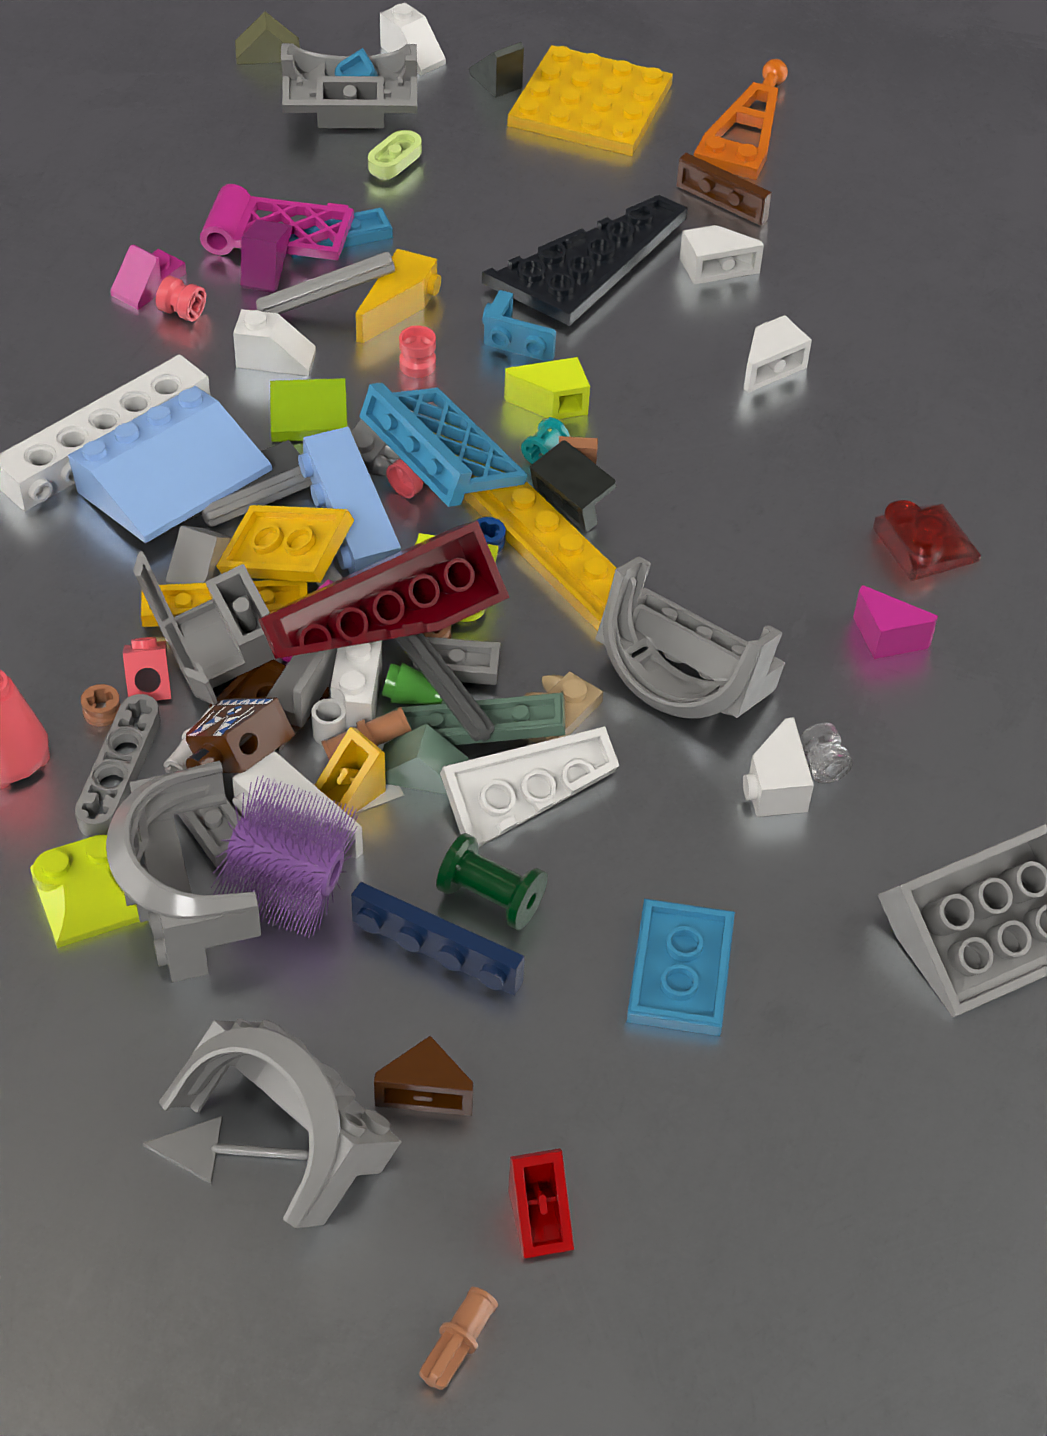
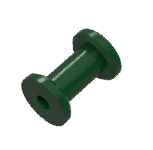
(469, 870)

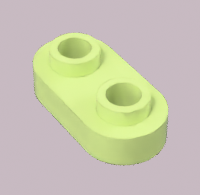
(394, 154)

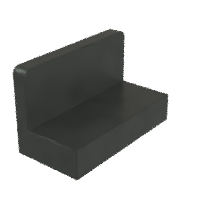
(571, 483)

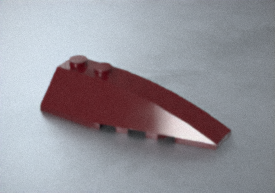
(393, 598)

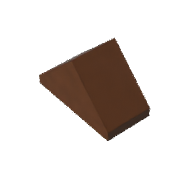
(424, 1081)

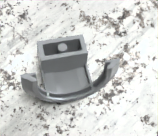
(215, 637)

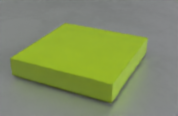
(306, 407)

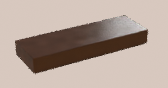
(723, 189)

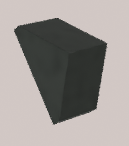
(501, 70)

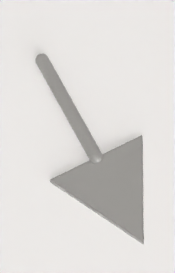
(197, 1148)

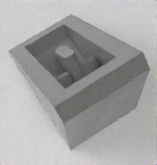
(196, 555)

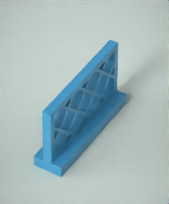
(433, 455)

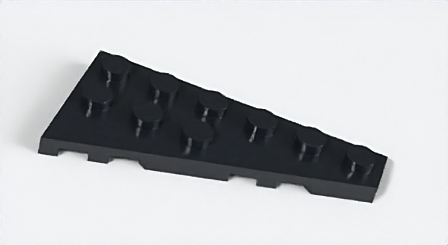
(584, 265)

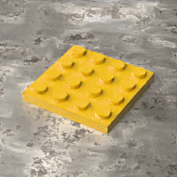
(590, 100)

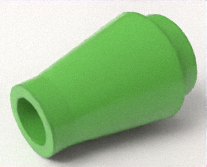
(409, 686)

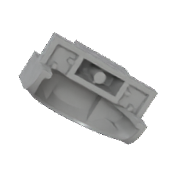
(348, 101)

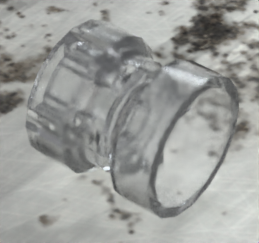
(826, 757)

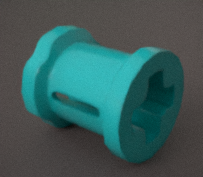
(543, 439)

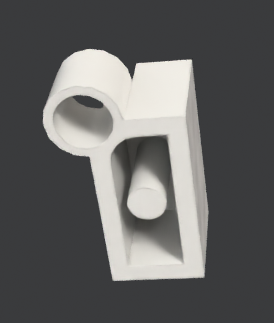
(353, 691)

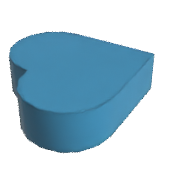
(356, 65)

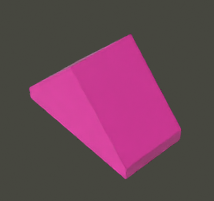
(892, 625)

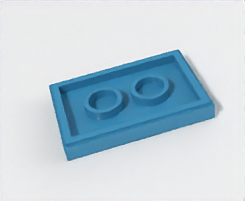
(681, 967)

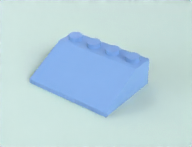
(167, 464)

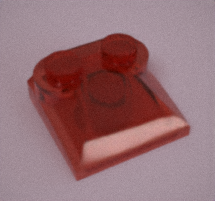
(924, 539)

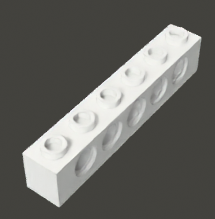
(41, 463)

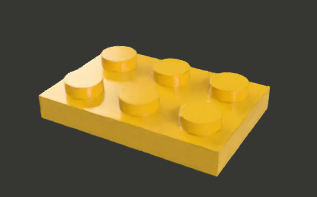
(287, 542)

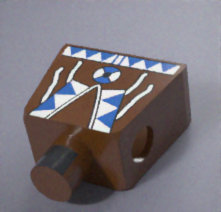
(238, 733)

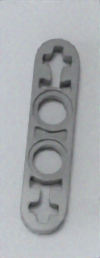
(113, 763)

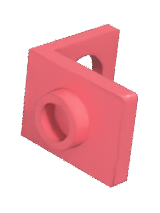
(147, 653)

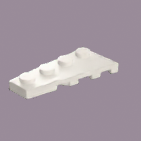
(517, 784)

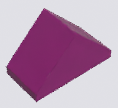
(263, 255)

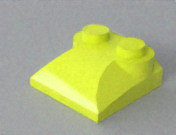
(80, 891)

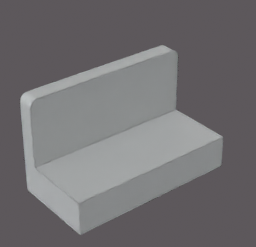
(303, 684)

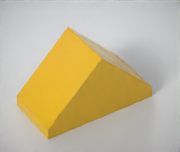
(354, 772)

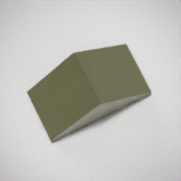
(263, 41)

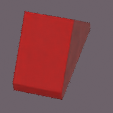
(540, 1203)

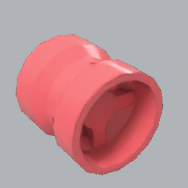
(180, 298)
(417, 351)
(403, 479)

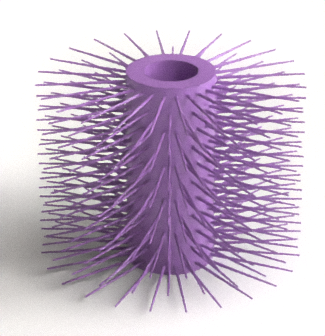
(286, 855)

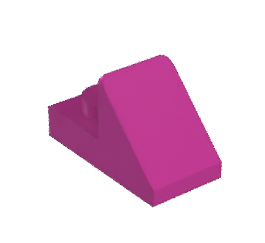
(142, 275)

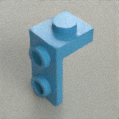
(516, 335)

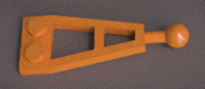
(737, 157)

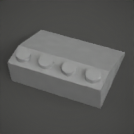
(977, 922)

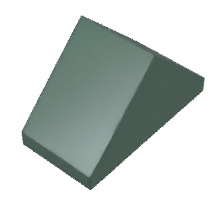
(418, 758)

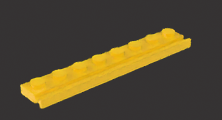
(549, 545)

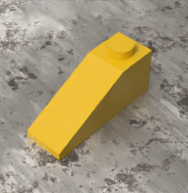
(397, 294)

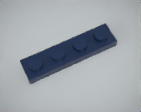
(437, 938)

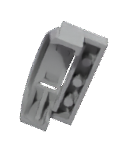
(734, 670)
(160, 888)
(342, 1134)

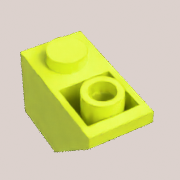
(549, 388)

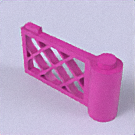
(236, 211)

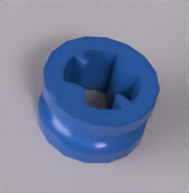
(493, 531)

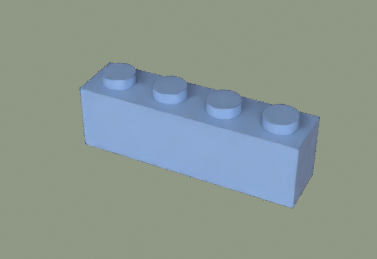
(344, 483)

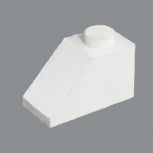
(408, 26)
(719, 254)
(271, 344)
(776, 352)
(779, 774)

